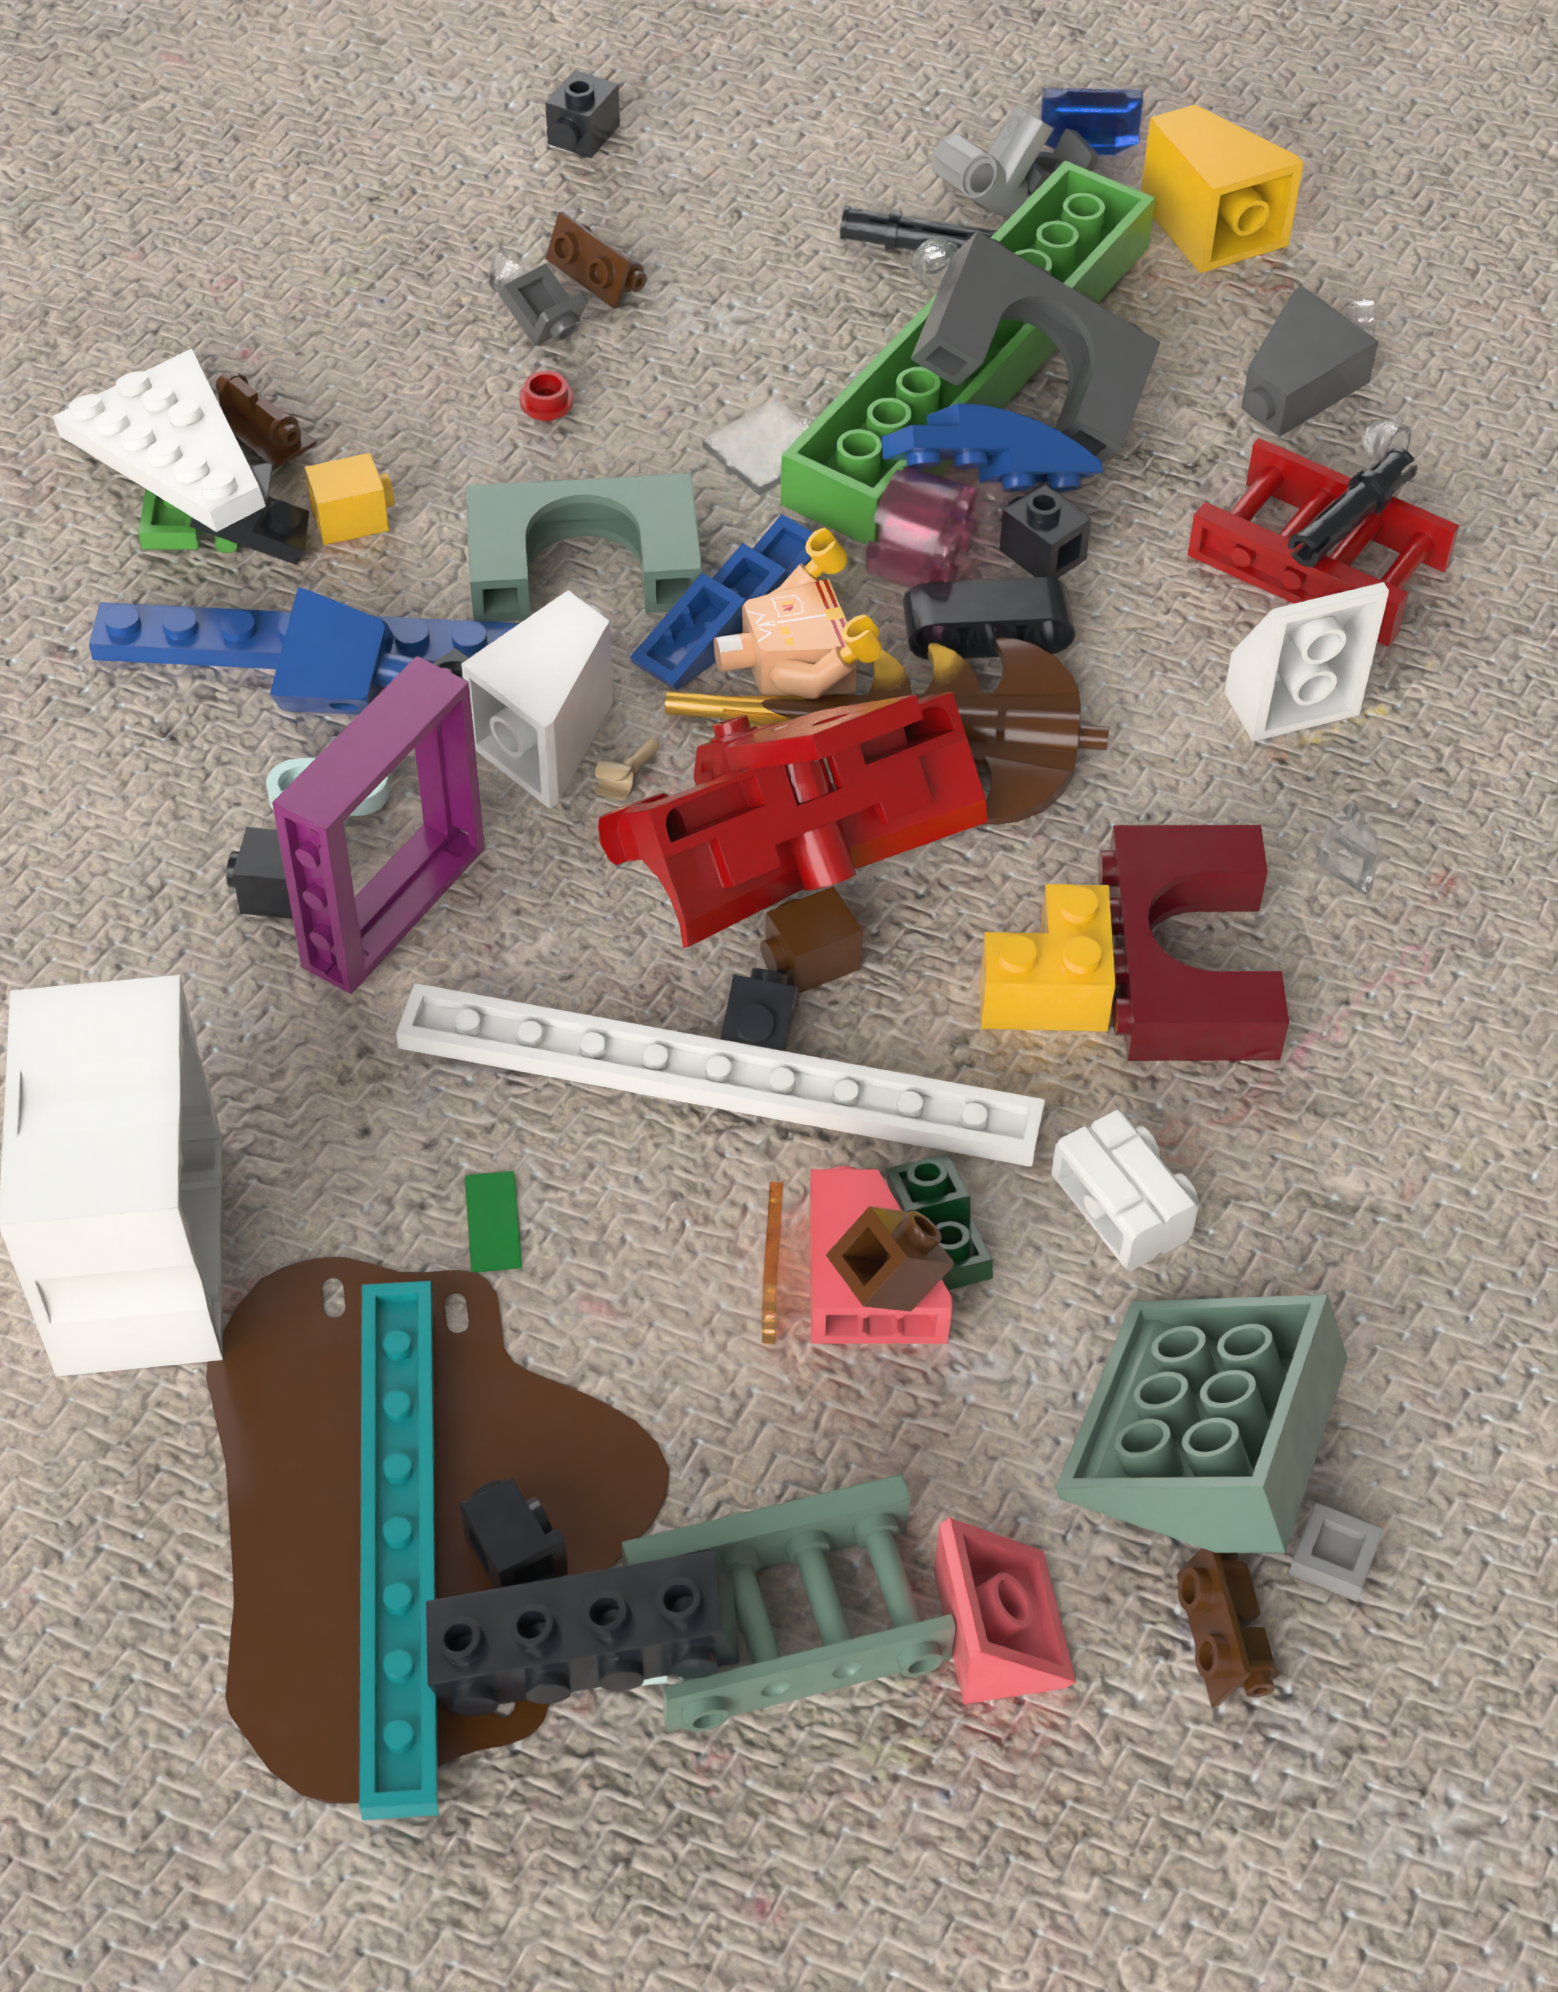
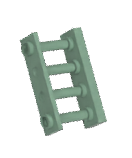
(803, 1535)

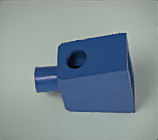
(333, 658)

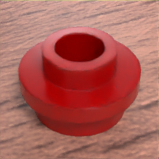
(546, 396)

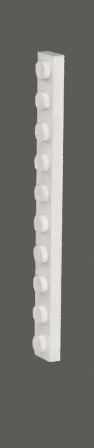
(722, 1074)

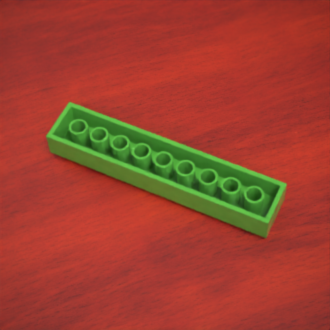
(1073, 227)

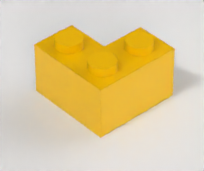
(1053, 976)

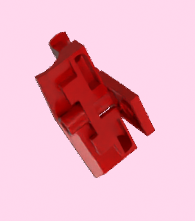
(776, 824)

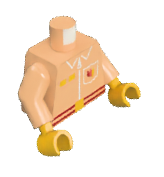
(799, 634)

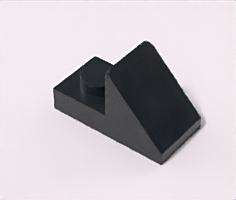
(273, 530)

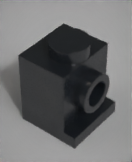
(512, 1536)

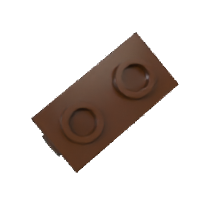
(593, 261)
(259, 424)
(1217, 1595)

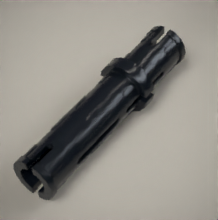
(900, 231)
(1365, 494)

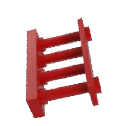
(1263, 557)

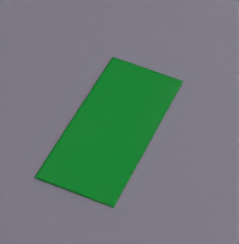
(492, 1222)

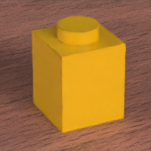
(348, 498)

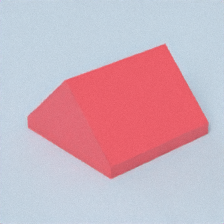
(1003, 1614)

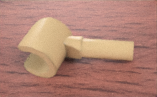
(618, 778)

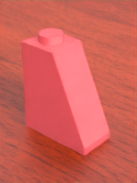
(837, 1316)

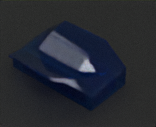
(1103, 117)

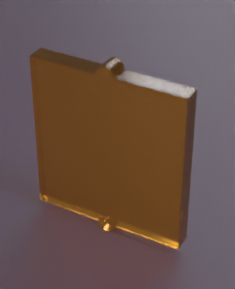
(772, 1263)

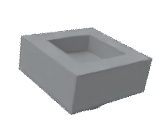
(1336, 1551)

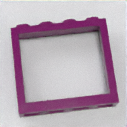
(350, 935)

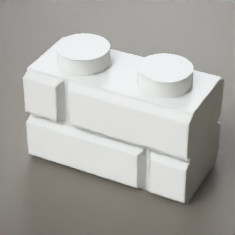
(1125, 1189)

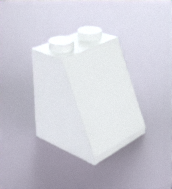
(542, 695)

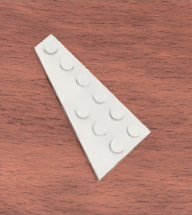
(169, 439)

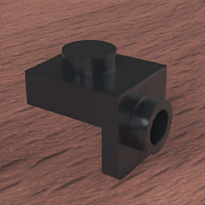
(760, 1009)

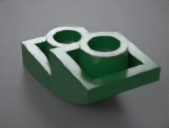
(938, 1193)

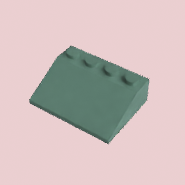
(1210, 1419)

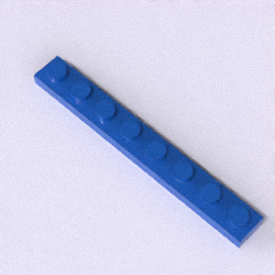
(254, 636)

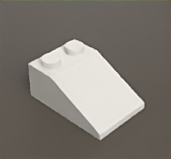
(1306, 663)

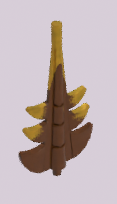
(1019, 731)

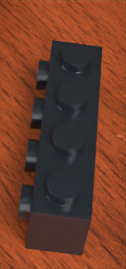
(581, 1633)

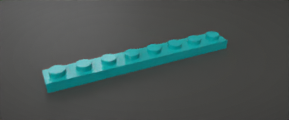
(397, 1553)

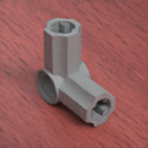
(997, 176)

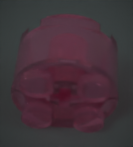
(921, 528)

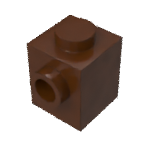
(812, 940)
(890, 1258)

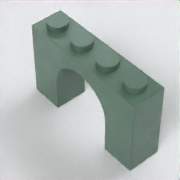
(519, 520)

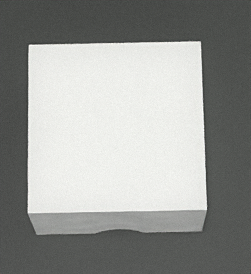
(113, 1176)

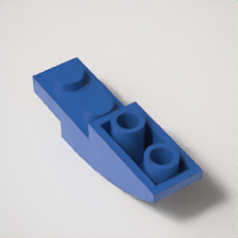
(998, 443)

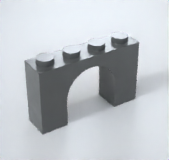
(1102, 352)

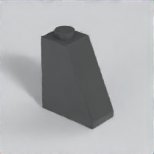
(1306, 364)

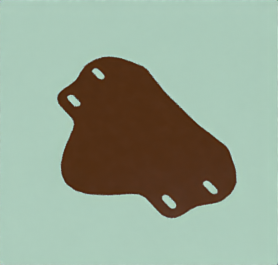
(293, 1477)

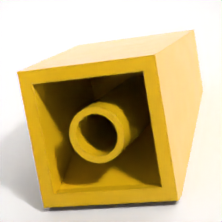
(1219, 187)

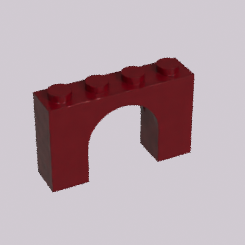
(1168, 1006)

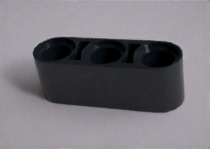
(976, 613)

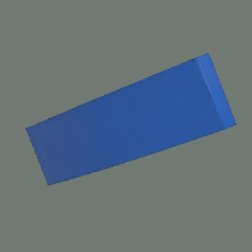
(713, 606)

